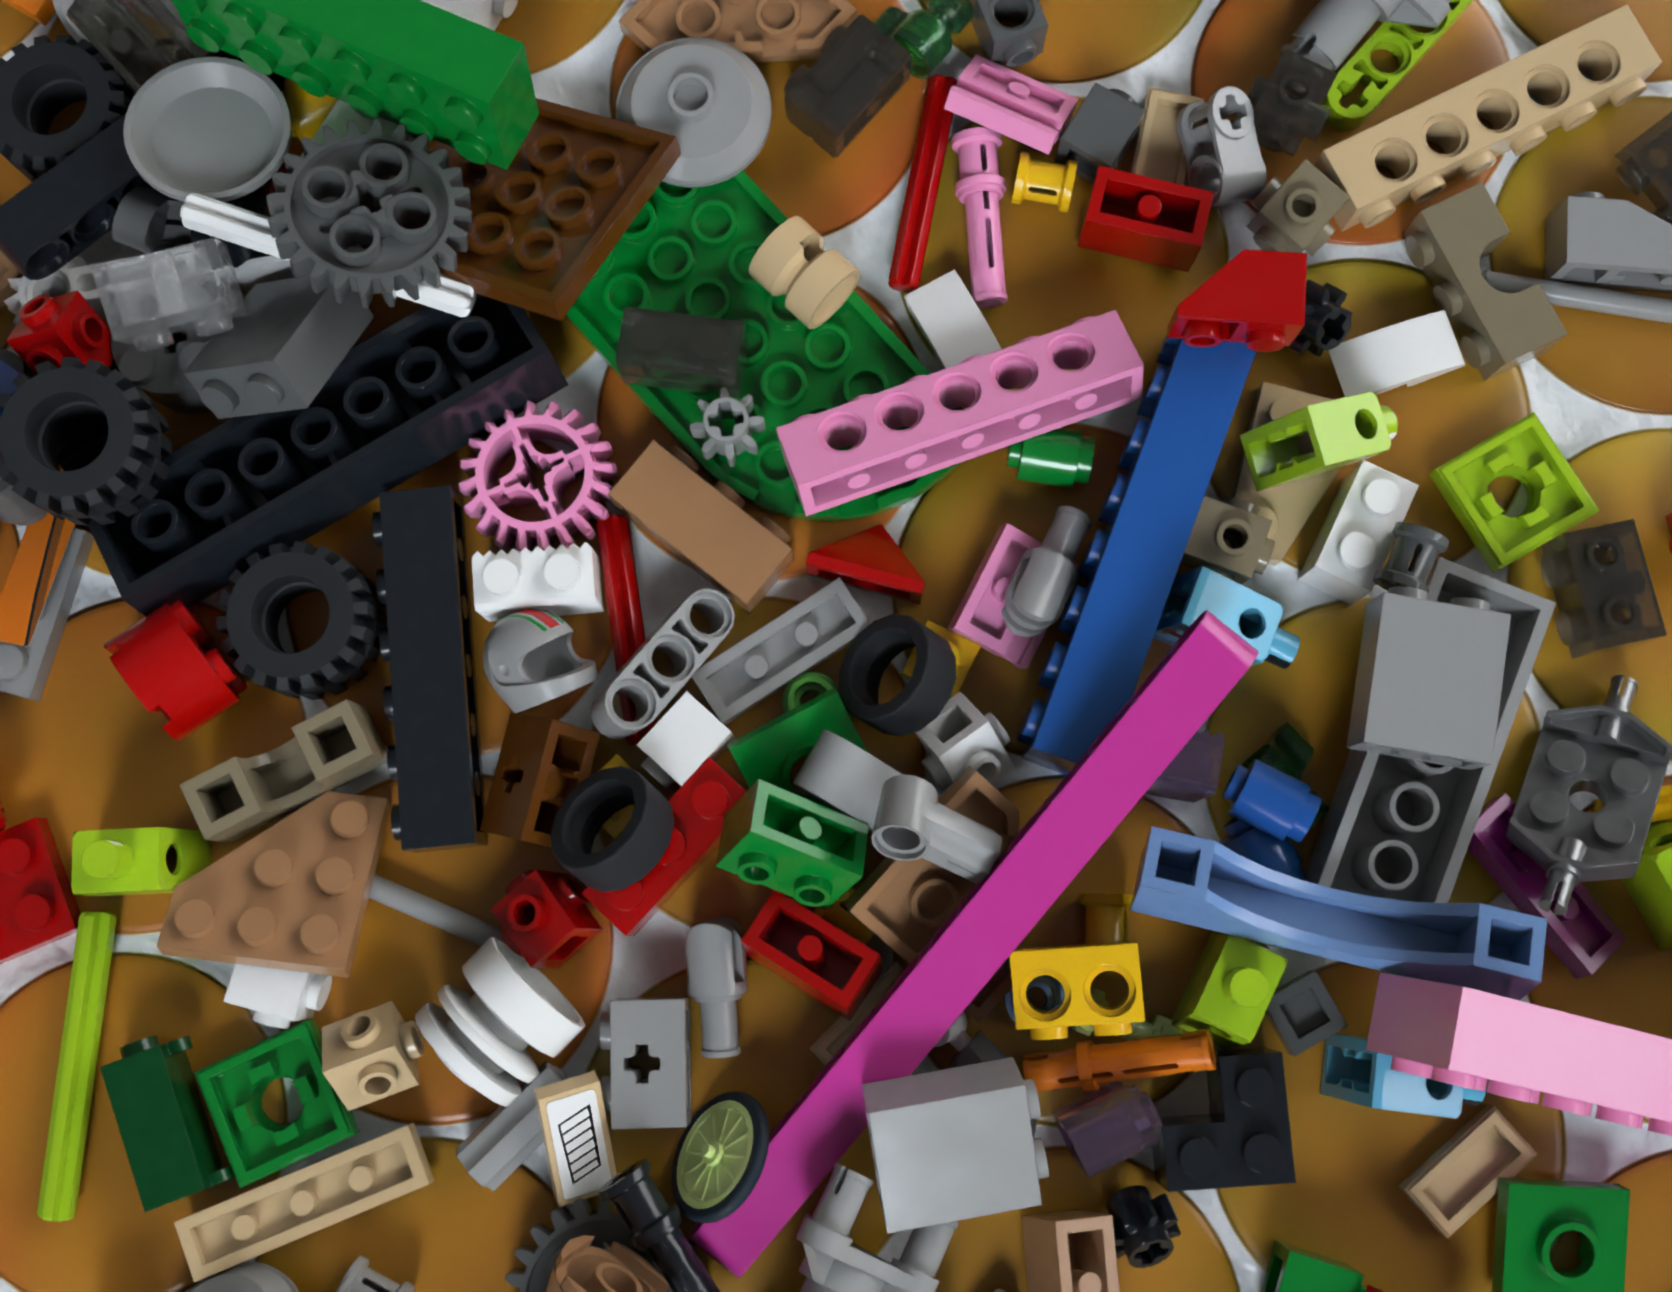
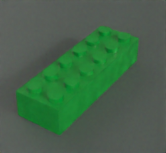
(385, 62)

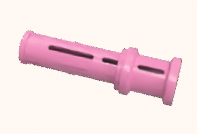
(980, 191)

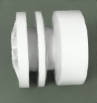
(488, 1033)

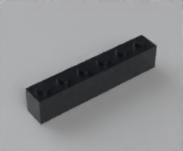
(430, 670)

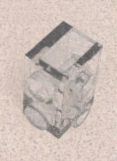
(170, 293)

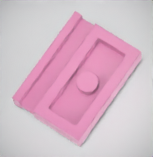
(1011, 104)
(980, 611)

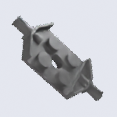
(1600, 753)

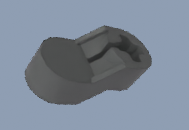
(149, 221)

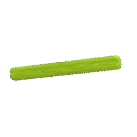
(77, 1066)

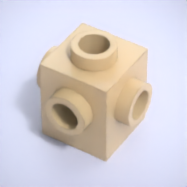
(371, 1055)

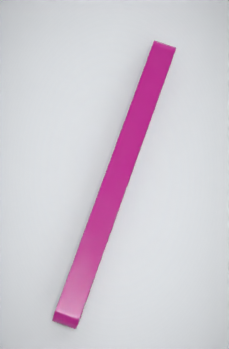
(984, 930)

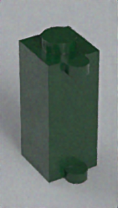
(163, 1121)

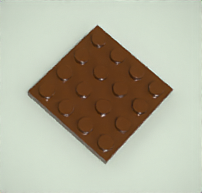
(557, 206)

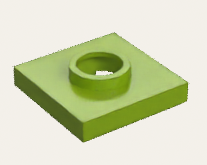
(1530, 456)

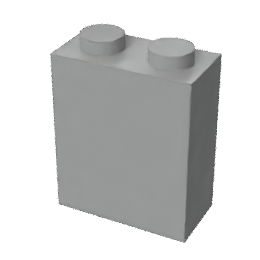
(1429, 679)
(954, 1144)

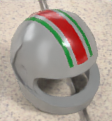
(533, 659)

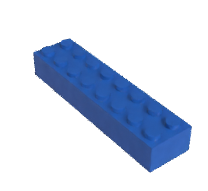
(1139, 552)

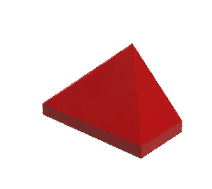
(870, 563)

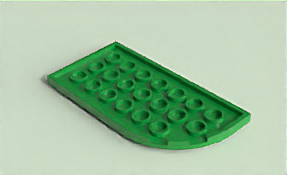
(693, 258)

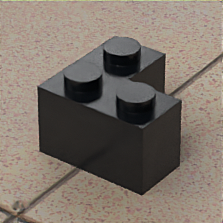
(1242, 1138)

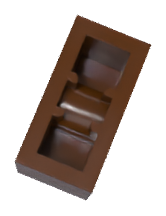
(534, 775)

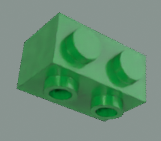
(792, 845)

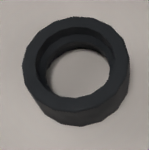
(924, 693)
(638, 846)

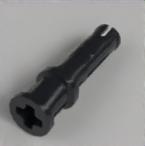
(656, 1228)

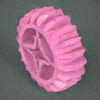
(518, 486)

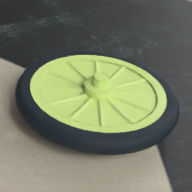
(720, 1157)

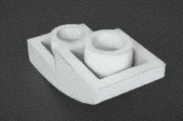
(951, 320)
(1397, 355)

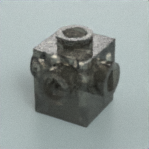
(1290, 103)

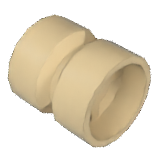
(798, 266)

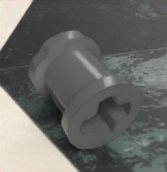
(1411, 540)

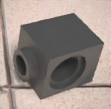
(1010, 45)
(1100, 131)

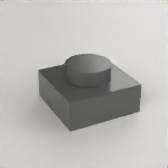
(1304, 1013)

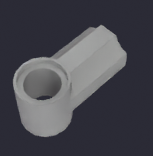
(915, 826)

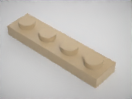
(304, 1202)

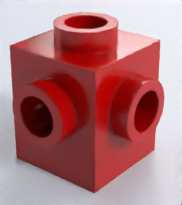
(59, 329)
(545, 918)

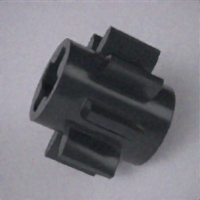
(1325, 319)
(1142, 1225)

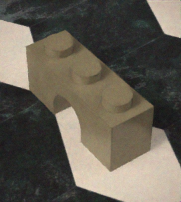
(1494, 326)
(263, 788)

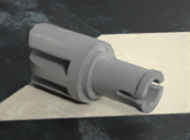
(1046, 575)
(717, 981)

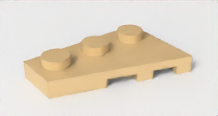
(1292, 502)

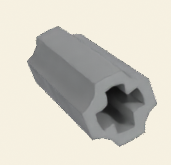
(507, 1134)

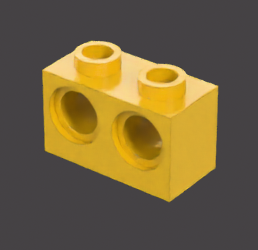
(1075, 969)

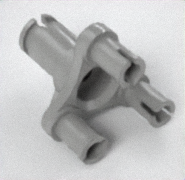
(1339, 25)
(841, 1266)

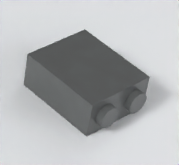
(279, 350)

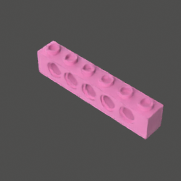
(993, 416)

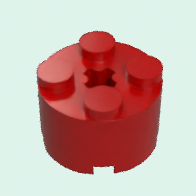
(172, 670)

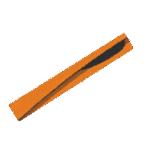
(32, 577)

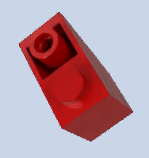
(1248, 301)

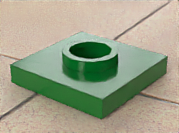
(775, 746)
(235, 1095)
(1537, 1212)

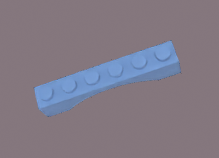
(1446, 943)

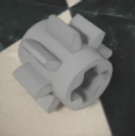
(713, 417)

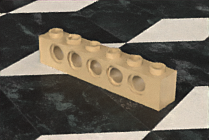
(1607, 49)

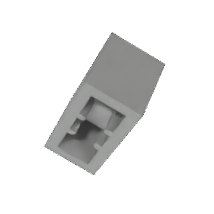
(666, 1094)

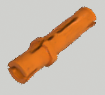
(1133, 1059)

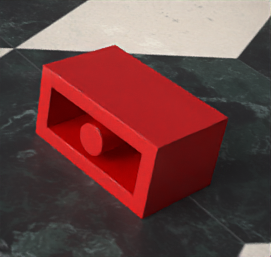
(1145, 219)
(812, 954)

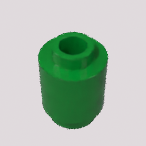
(1053, 458)

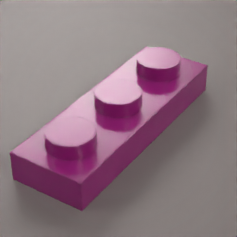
(1581, 936)

